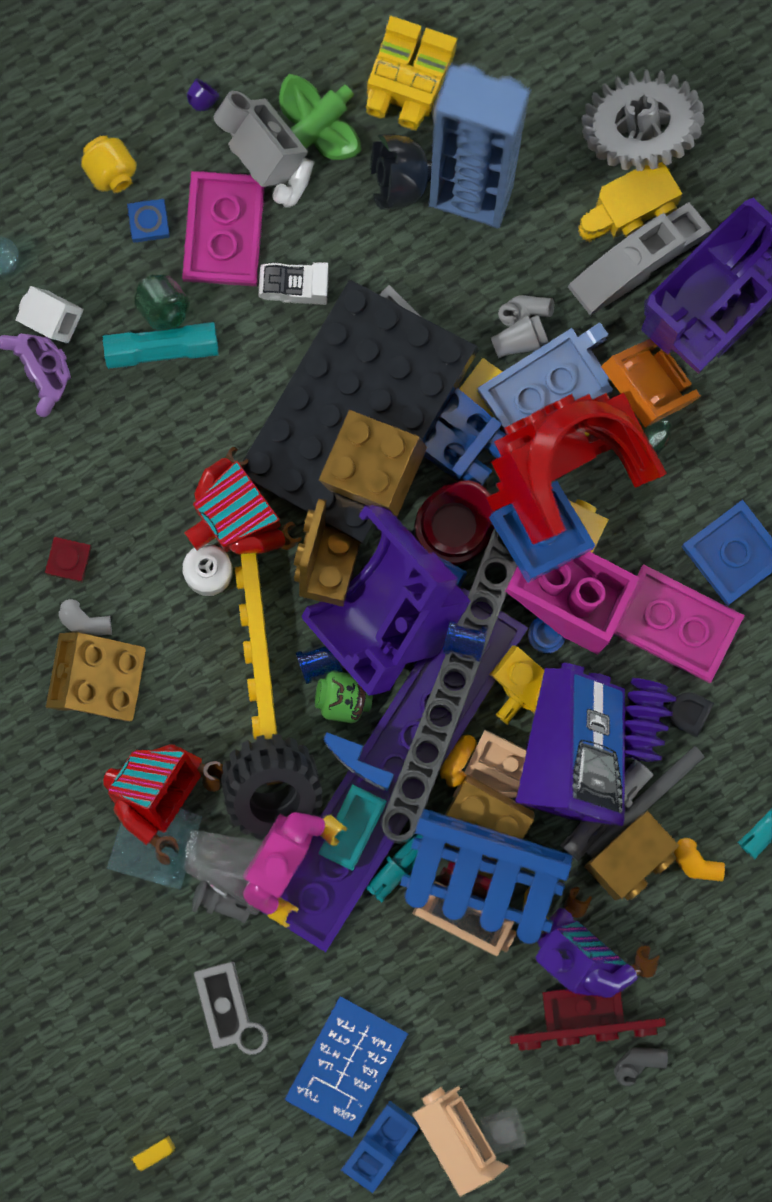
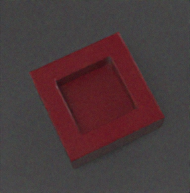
(68, 559)

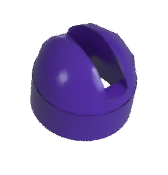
(201, 95)

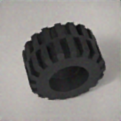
(263, 763)

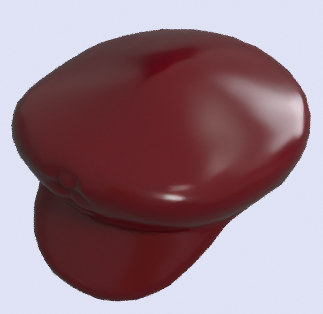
(455, 522)

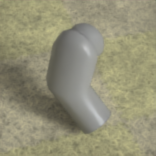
(525, 305)
(77, 621)

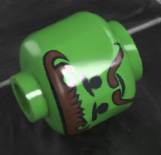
(341, 698)

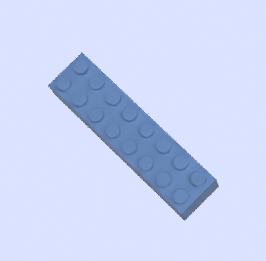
(476, 144)

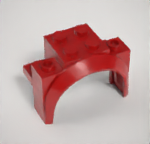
(555, 443)

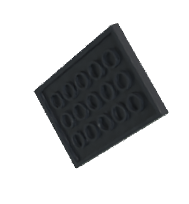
(365, 361)

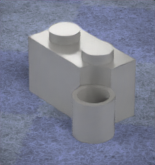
(260, 138)
(225, 1007)

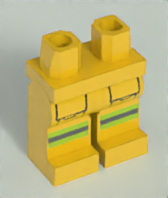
(405, 85)

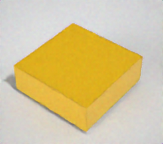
(154, 1154)

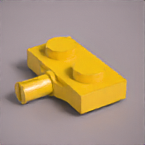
(521, 681)

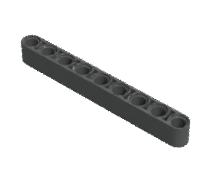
(443, 697)

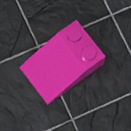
(578, 599)

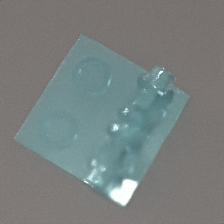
(140, 860)

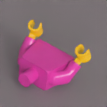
(280, 858)

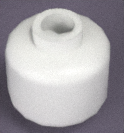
(213, 581)

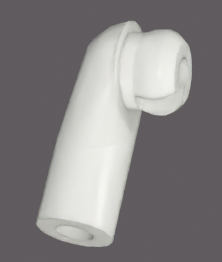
(296, 185)

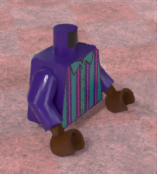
(582, 959)

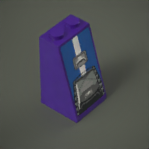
(576, 748)

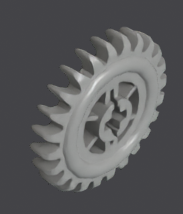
(649, 107)

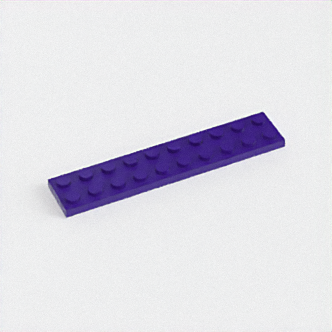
(329, 891)

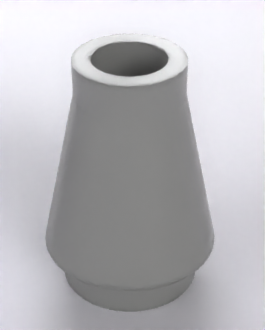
(520, 337)

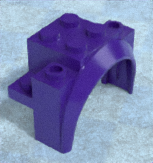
(715, 289)

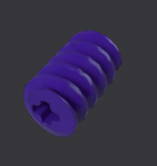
(646, 719)

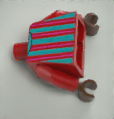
(236, 512)
(154, 788)

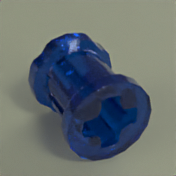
(465, 641)
(317, 663)

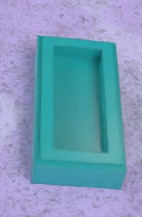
(359, 815)

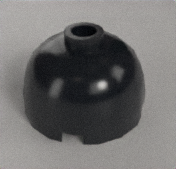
(400, 171)

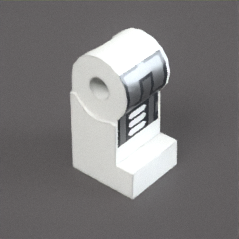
(294, 283)

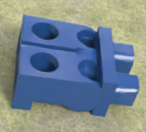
(461, 437)

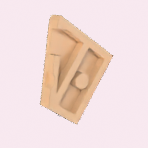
(497, 764)

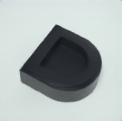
(690, 712)

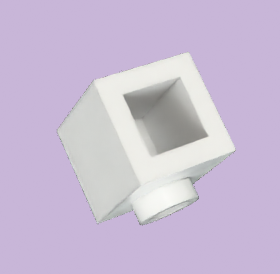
(48, 314)

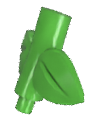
(318, 118)

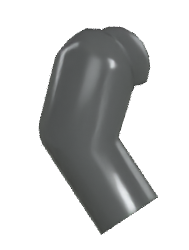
(636, 1060)

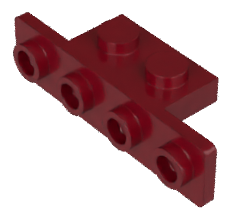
(579, 1015)

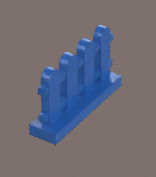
(473, 844)

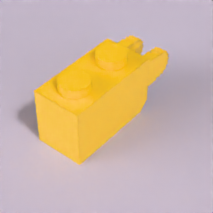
(631, 202)

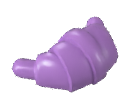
(42, 365)

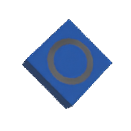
(148, 220)

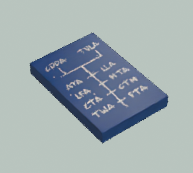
(346, 1066)

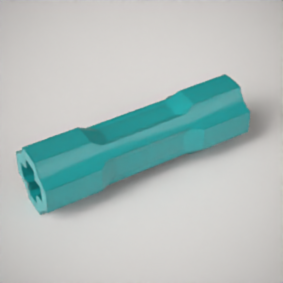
(137, 348)

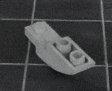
(637, 256)

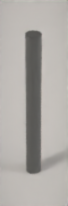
(648, 798)

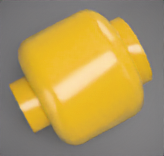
(108, 164)

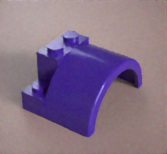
(392, 608)

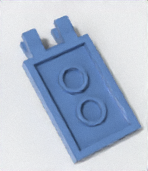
(547, 376)

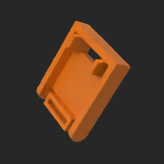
(649, 382)

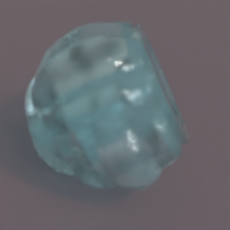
(8, 256)

